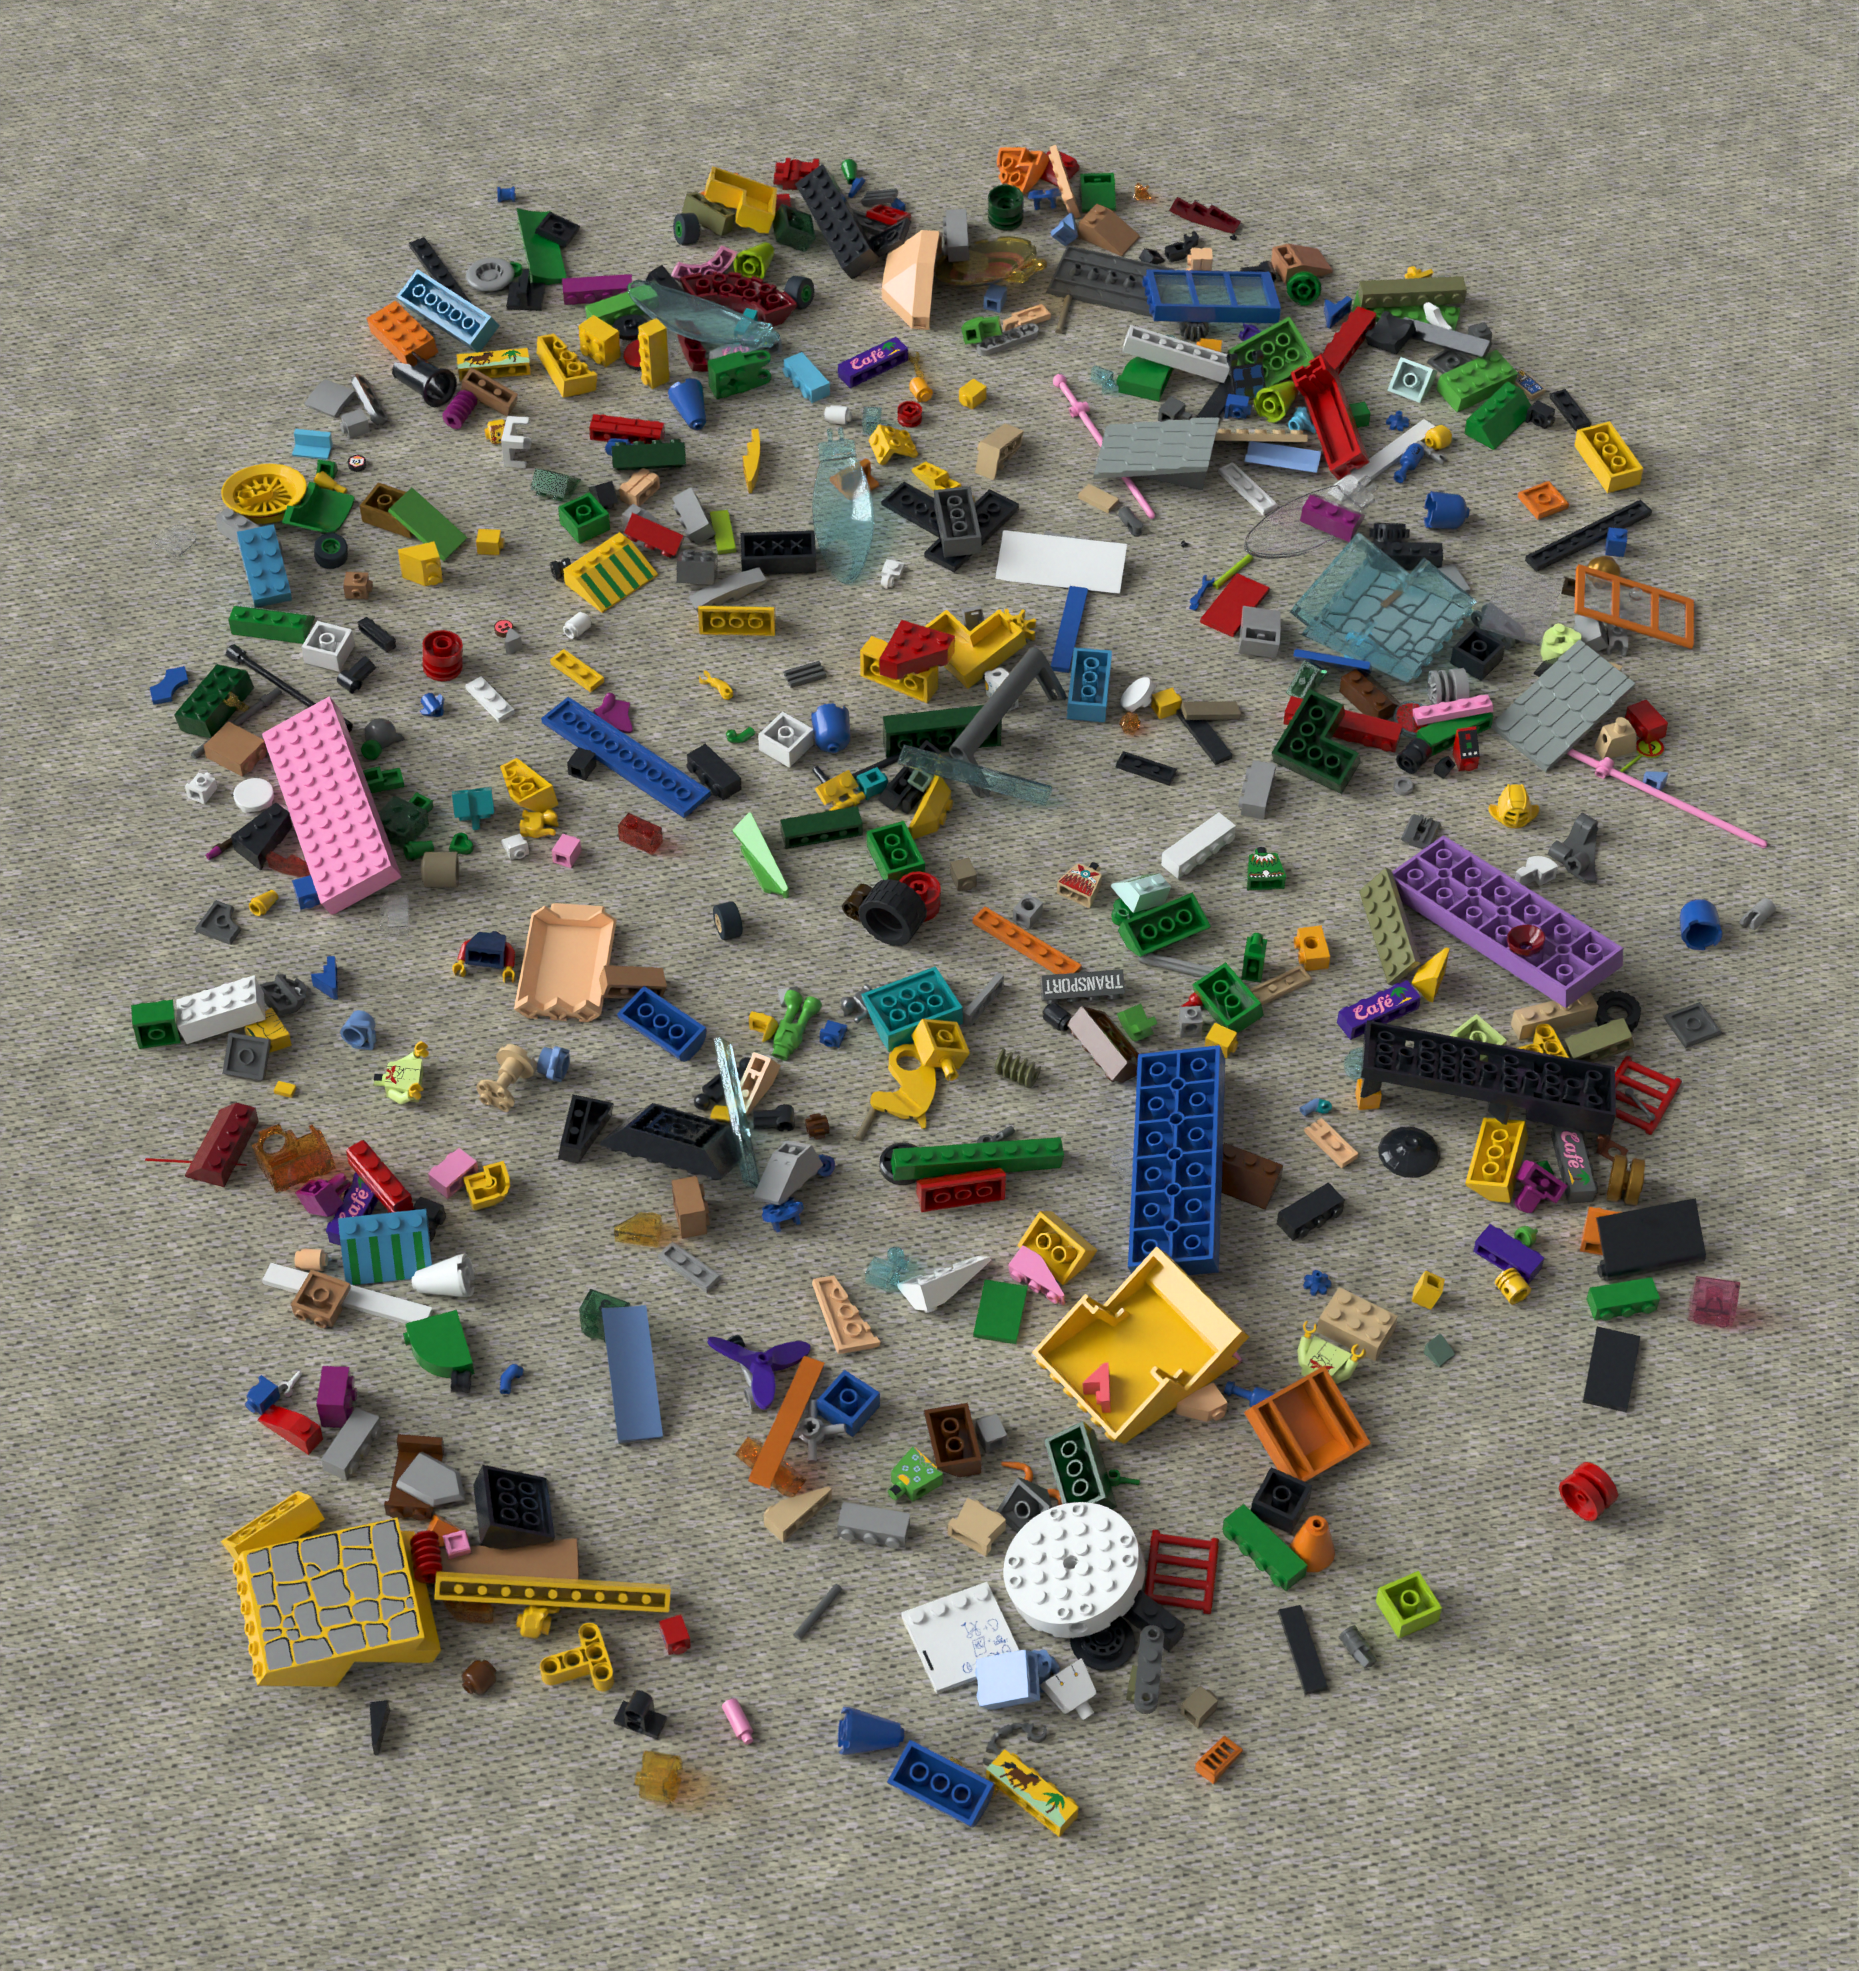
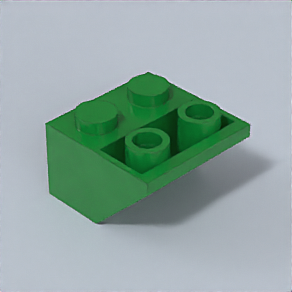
(1097, 189)

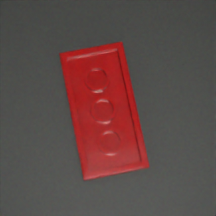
(1226, 610)

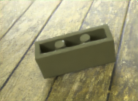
(709, 214)
(1600, 1041)

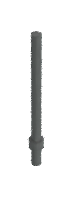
(263, 701)

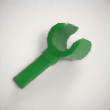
(1117, 1481)

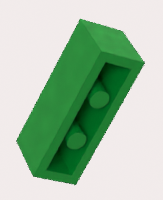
(1623, 1299)

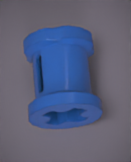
(506, 194)

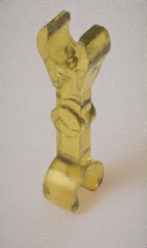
(915, 360)
(234, 701)

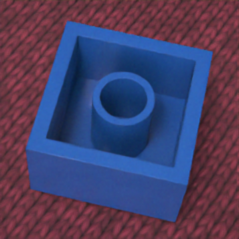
(848, 1402)

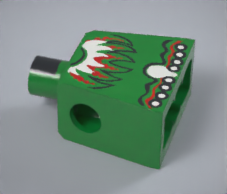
(1265, 871)

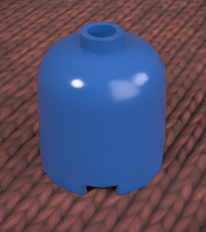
(1445, 510)
(831, 728)
(1700, 924)

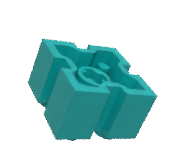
(473, 805)

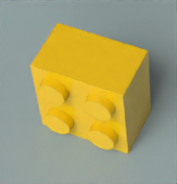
(599, 341)

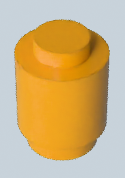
(920, 389)

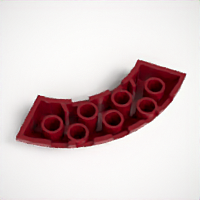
(741, 293)

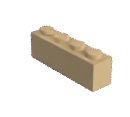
(1552, 1013)

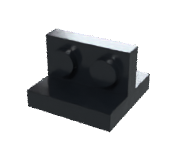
(524, 294)

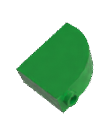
(1144, 379)
(439, 1344)

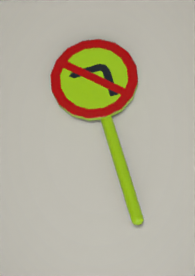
(1648, 750)

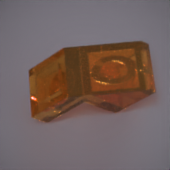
(471, 1612)

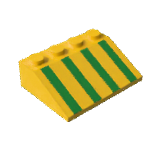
(609, 572)

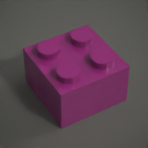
(335, 1396)

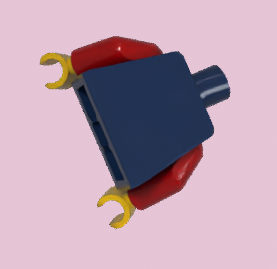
(487, 951)

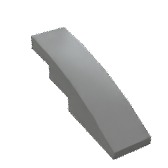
(727, 588)

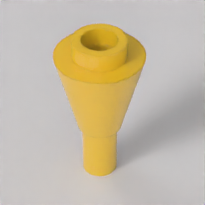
(326, 482)

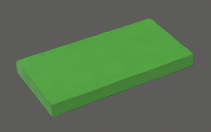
(427, 523)

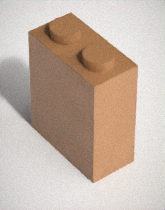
(235, 749)

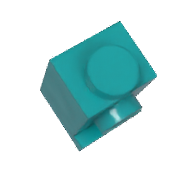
(872, 782)

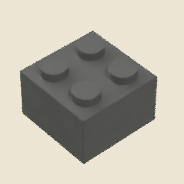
(697, 567)

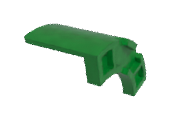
(320, 510)

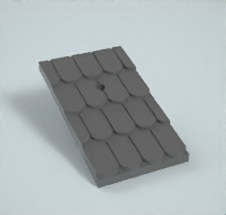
(1102, 280)

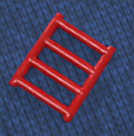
(1665, 1098)
(1210, 1566)

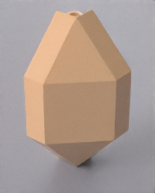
(909, 278)

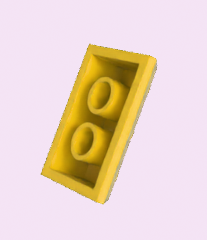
(1059, 1246)

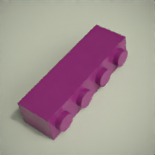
(594, 288)

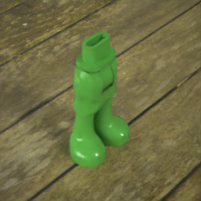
(789, 1034)

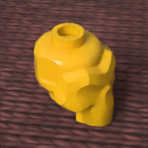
(535, 1620)

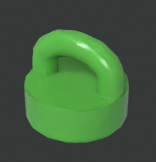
(1526, 1235)

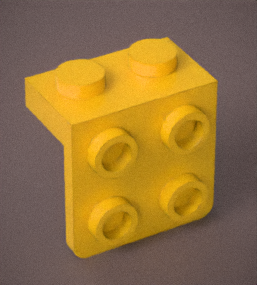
(889, 440)

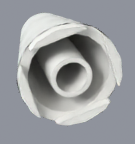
(446, 1278)

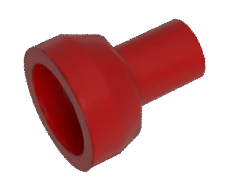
(1194, 1000)

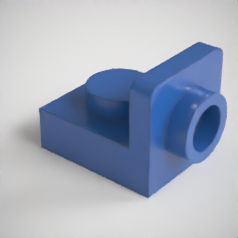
(833, 1034)

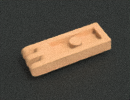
(1331, 1143)

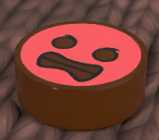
(501, 628)

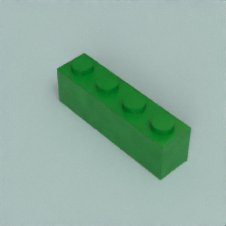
(1442, 734)
(1264, 1547)

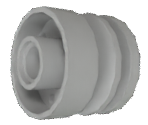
(1447, 689)

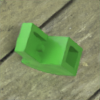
(981, 327)
(1136, 1023)

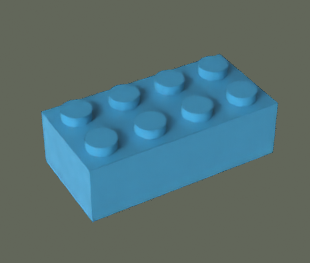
(264, 566)
(1089, 684)

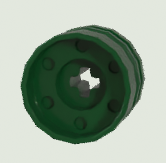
(1005, 207)

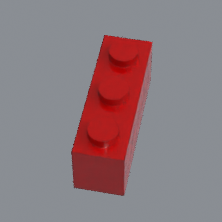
(654, 535)

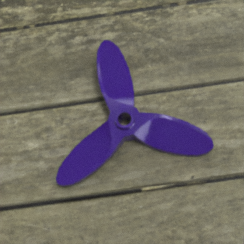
(763, 1364)

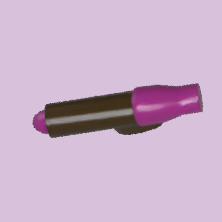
(219, 848)

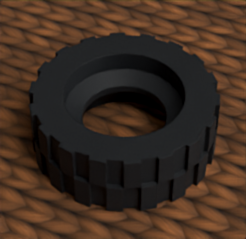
(1622, 1000)

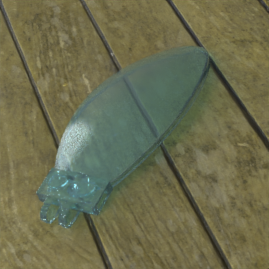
(698, 317)
(842, 508)

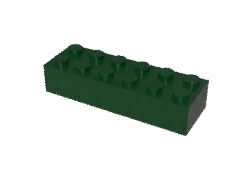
(936, 726)

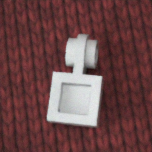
(891, 571)

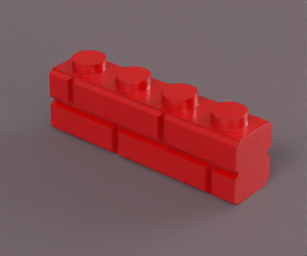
(608, 427)
(379, 1178)

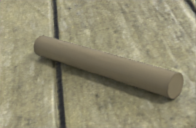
(1064, 312)
(866, 1123)

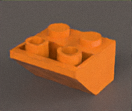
(1590, 1237)

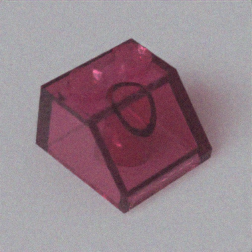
(1713, 1301)

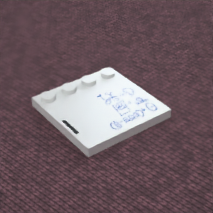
(956, 1633)

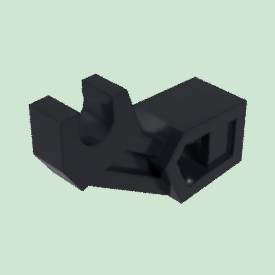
(1180, 250)

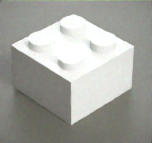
(328, 646)
(785, 739)

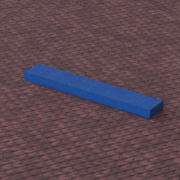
(1069, 629)

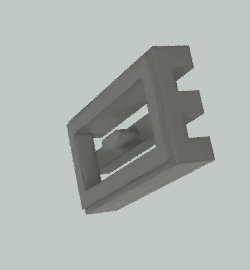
(879, 197)
(805, 672)

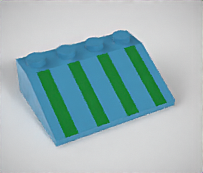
(384, 1246)

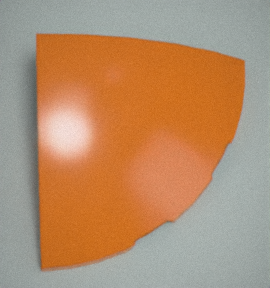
(1021, 166)

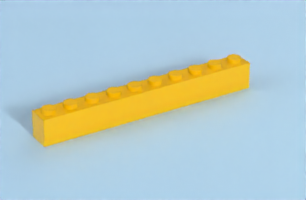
(552, 1592)

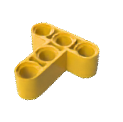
(1546, 1042)
(583, 1656)

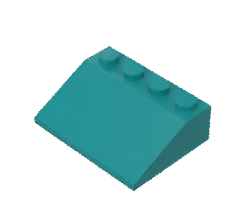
(904, 1003)

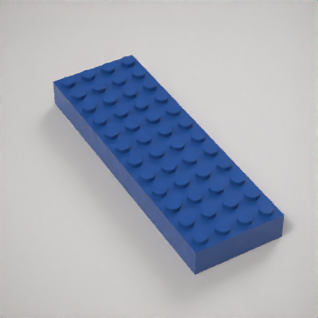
(1178, 1158)

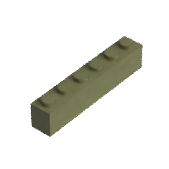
(1412, 292)

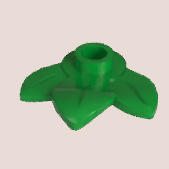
(1122, 912)

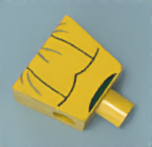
(272, 1029)

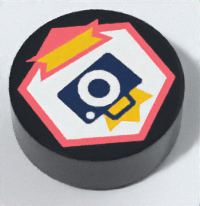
(357, 463)

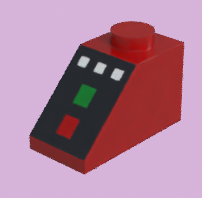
(1466, 749)

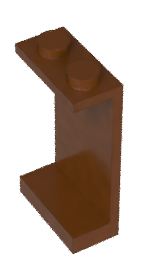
(400, 1502)

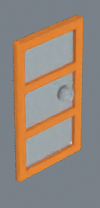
(1634, 606)

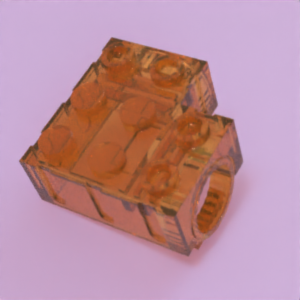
(296, 1161)

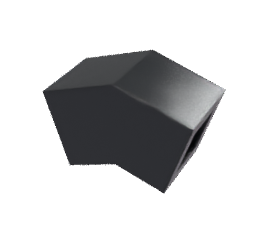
(1444, 766)

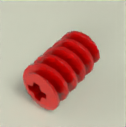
(426, 1556)

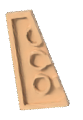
(842, 1318)

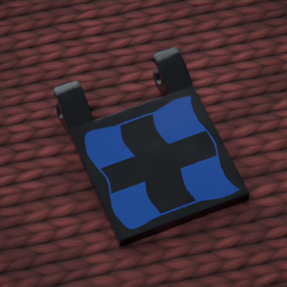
(1248, 378)

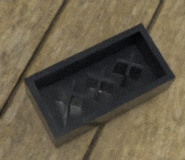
(779, 552)

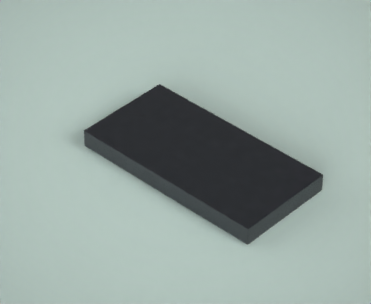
(913, 506)
(1611, 1369)

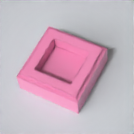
(457, 1544)

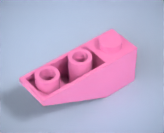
(1032, 1270)

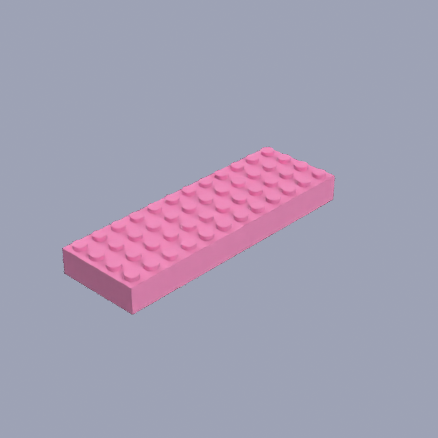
(331, 806)

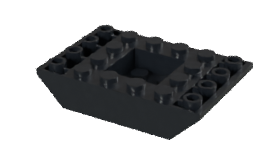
(677, 1141)

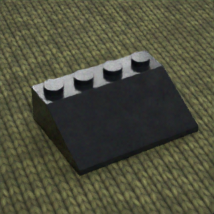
(512, 1509)

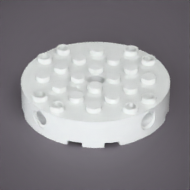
(1074, 1569)

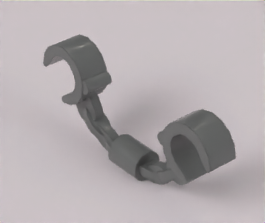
(1008, 1729)

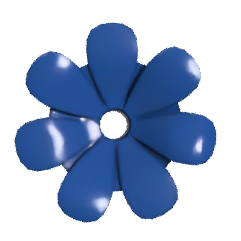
(1397, 421)
(1317, 1282)

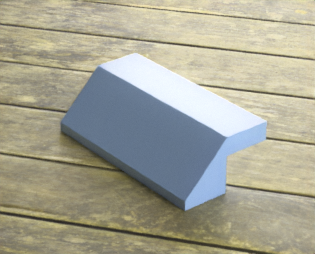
(1283, 456)

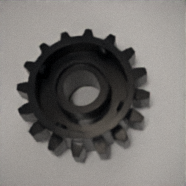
(1389, 532)

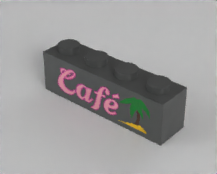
(1574, 1164)

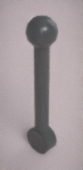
(1630, 1093)

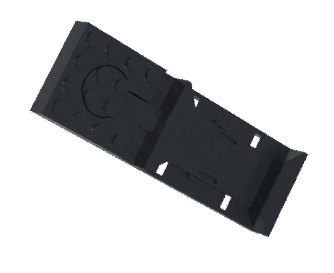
(1546, 1085)

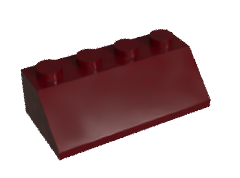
(223, 1144)

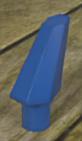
(856, 186)

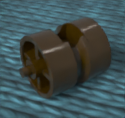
(853, 902)

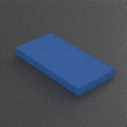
(1332, 661)

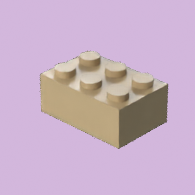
(1357, 1321)

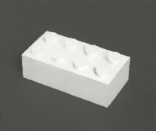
(220, 1009)

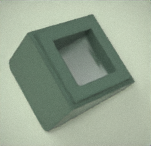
(1438, 1350)

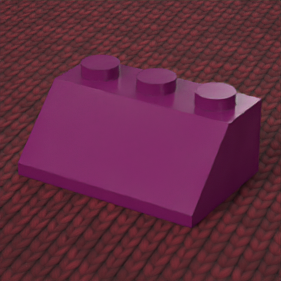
(1331, 517)

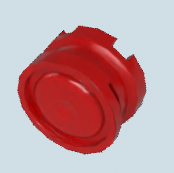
(909, 414)

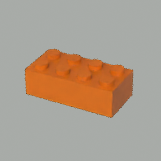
(401, 334)

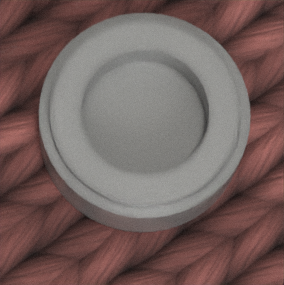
(1403, 786)

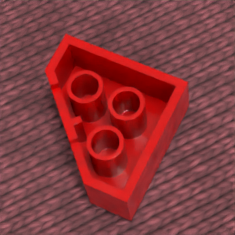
(915, 650)

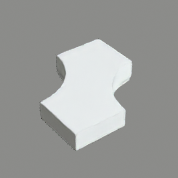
(1434, 316)

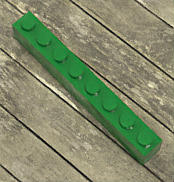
(973, 1157)

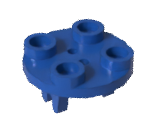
(1051, 194)
(778, 1213)

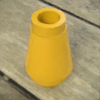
(261, 904)

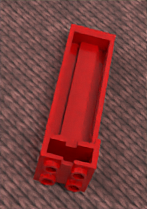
(1331, 416)

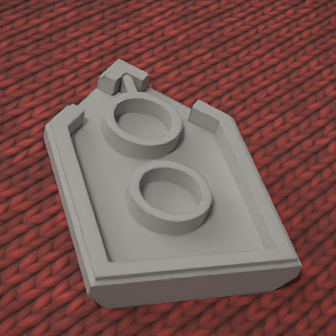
(431, 1481)

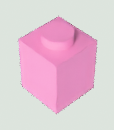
(566, 850)

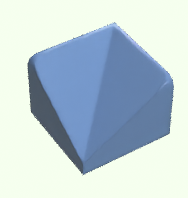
(1655, 779)

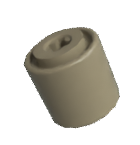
(440, 869)

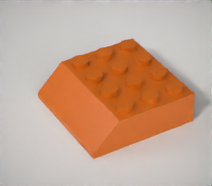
(1307, 1426)

